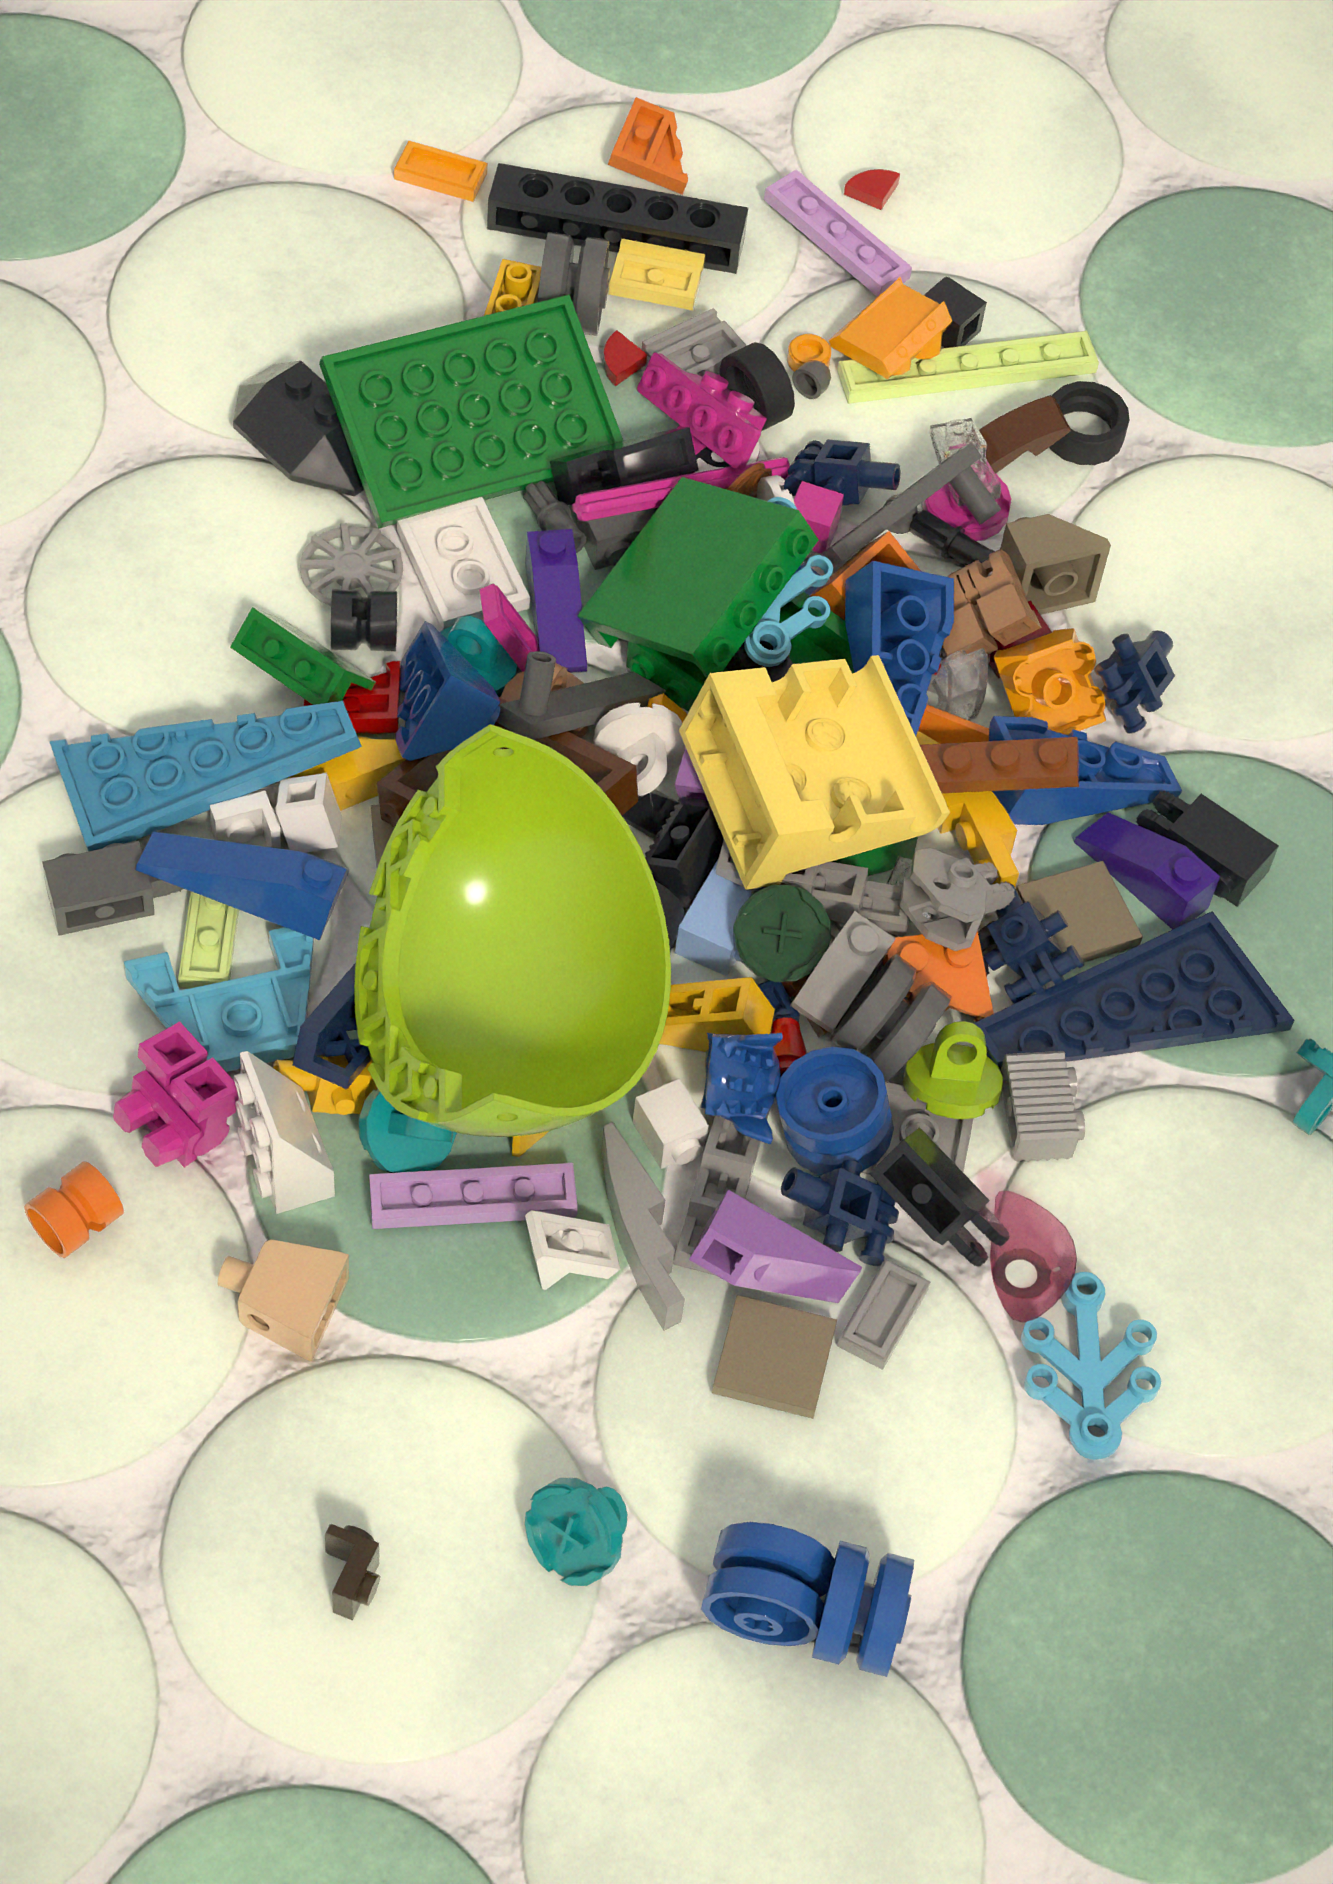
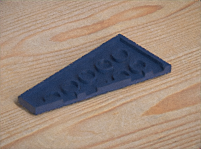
(1156, 996)

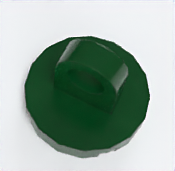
(781, 933)

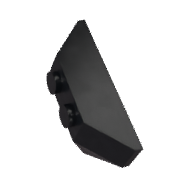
(296, 427)

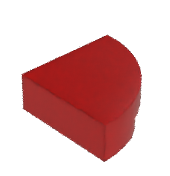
(872, 187)
(622, 358)

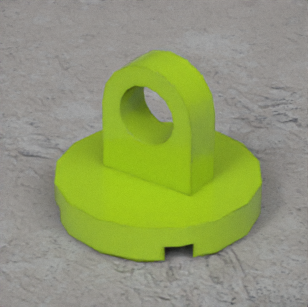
(954, 1077)

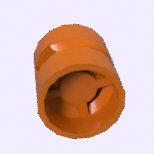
(80, 1204)

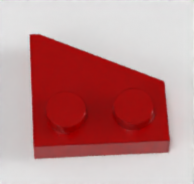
(375, 709)

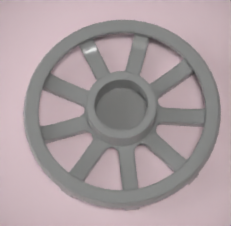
(350, 567)

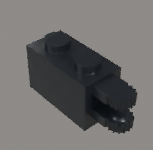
(1217, 838)

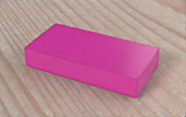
(507, 625)

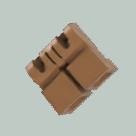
(988, 606)

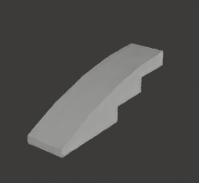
(840, 890)
(725, 1166)
(637, 1213)

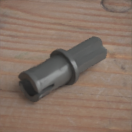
(551, 512)

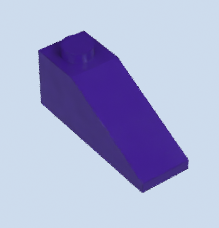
(556, 596)
(1152, 868)

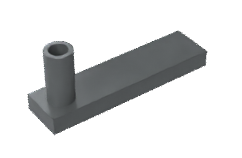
(955, 470)
(554, 712)

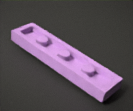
(837, 232)
(471, 1195)

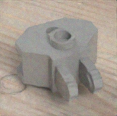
(953, 894)

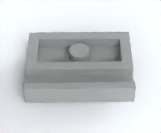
(696, 343)

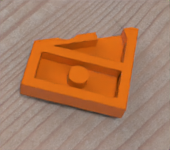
(650, 147)
(956, 972)

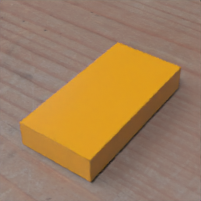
(440, 171)

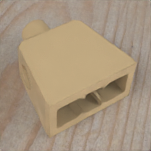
(288, 1292)

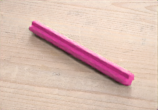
(653, 493)

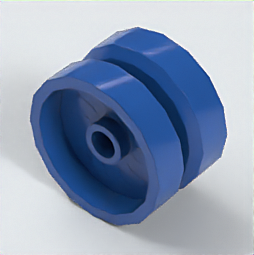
(834, 1110)
(768, 1584)
(863, 1608)

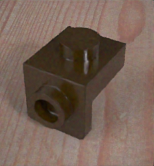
(358, 1578)

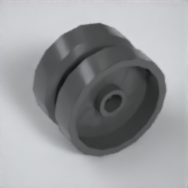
(584, 281)
(896, 1022)

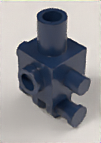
(841, 468)
(1136, 676)
(1030, 948)
(845, 1208)

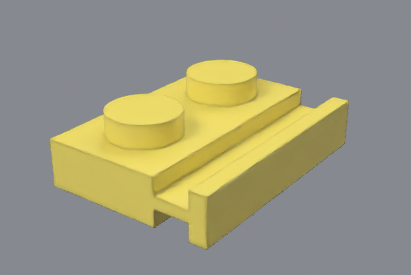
(656, 274)

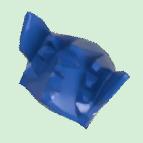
(742, 1081)

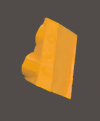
(894, 331)
(1053, 681)

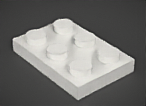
(458, 554)

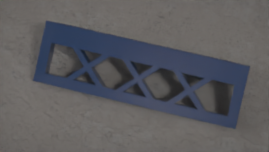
(326, 1036)

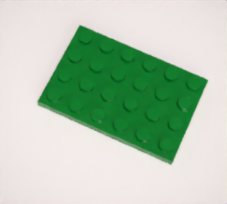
(469, 408)

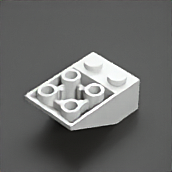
(281, 1137)

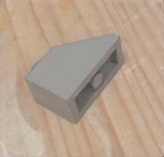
(843, 972)

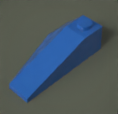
(905, 622)
(442, 698)
(1108, 777)
(260, 880)

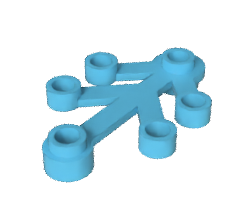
(780, 634)
(1089, 1371)

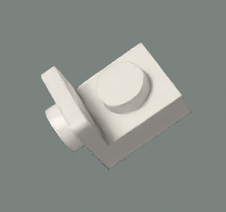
(245, 818)

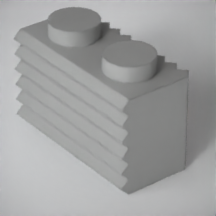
(1040, 1105)

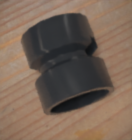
(363, 620)

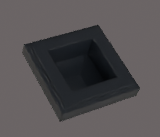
(650, 812)

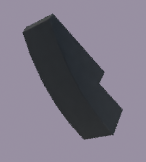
(625, 463)

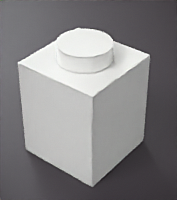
(309, 813)
(670, 1124)

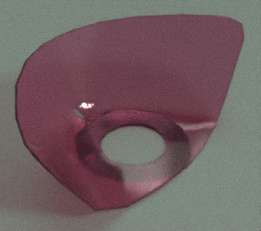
(1039, 1240)

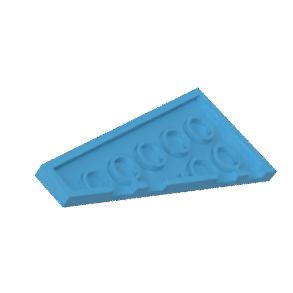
(178, 770)

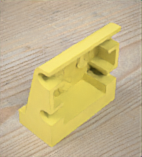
(808, 766)

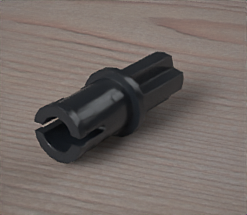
(948, 539)

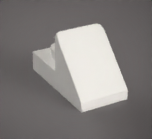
(570, 1246)

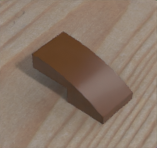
(1028, 427)

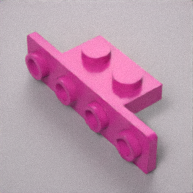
(715, 414)

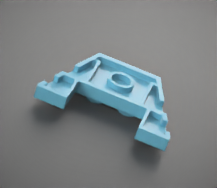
(239, 1014)

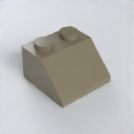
(1056, 561)

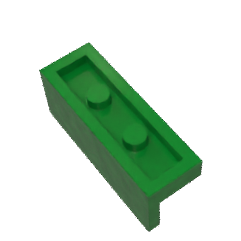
(296, 659)

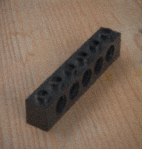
(543, 202)

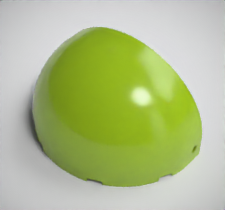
(511, 947)

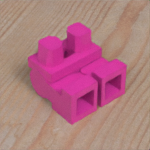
(178, 1098)

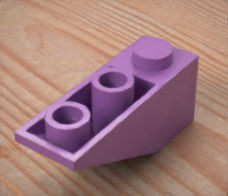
(769, 1255)

